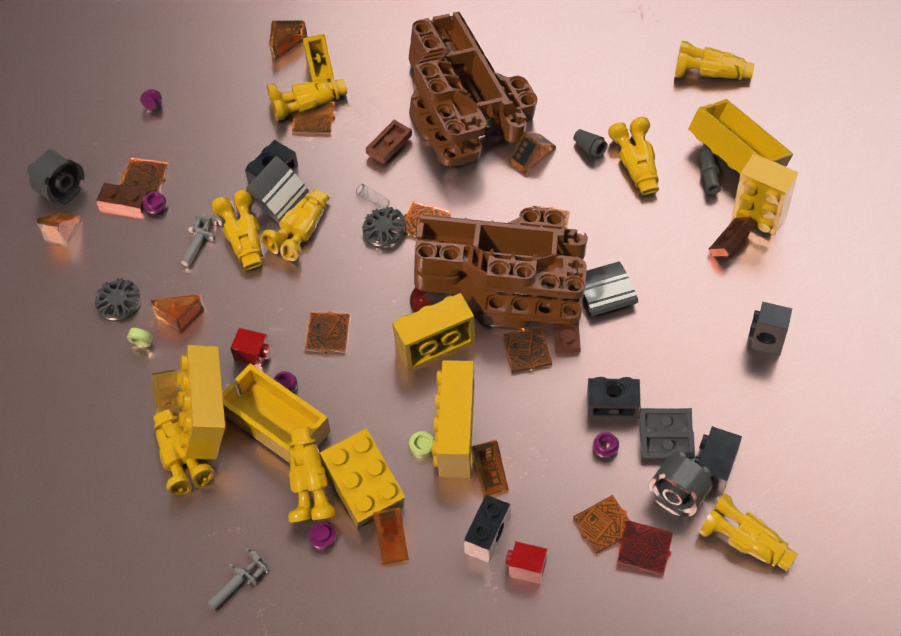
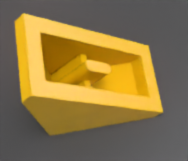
(318, 57)

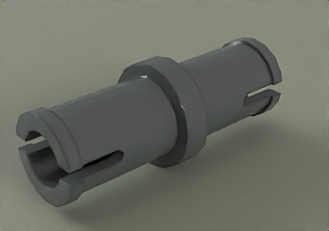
(710, 171)

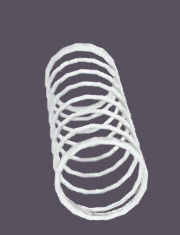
(364, 186)

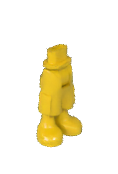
(712, 63)
(306, 96)
(637, 159)
(297, 222)
(241, 233)
(173, 456)
(307, 475)
(750, 536)

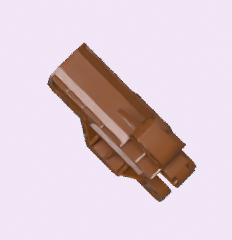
(442, 104)
(519, 257)

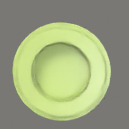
(140, 337)
(421, 444)

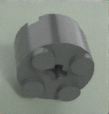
(56, 176)
(681, 484)

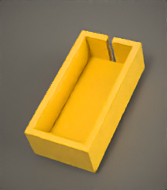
(735, 135)
(200, 402)
(271, 411)
(454, 419)

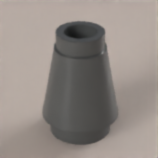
(591, 143)

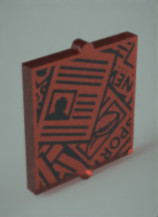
(644, 547)

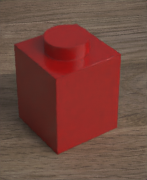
(251, 347)
(526, 562)

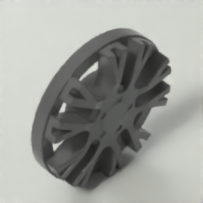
(384, 226)
(117, 299)

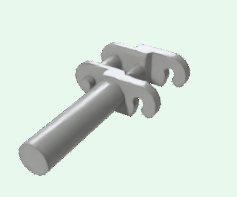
(200, 235)
(240, 576)

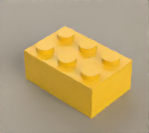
(765, 193)
(434, 331)
(361, 477)

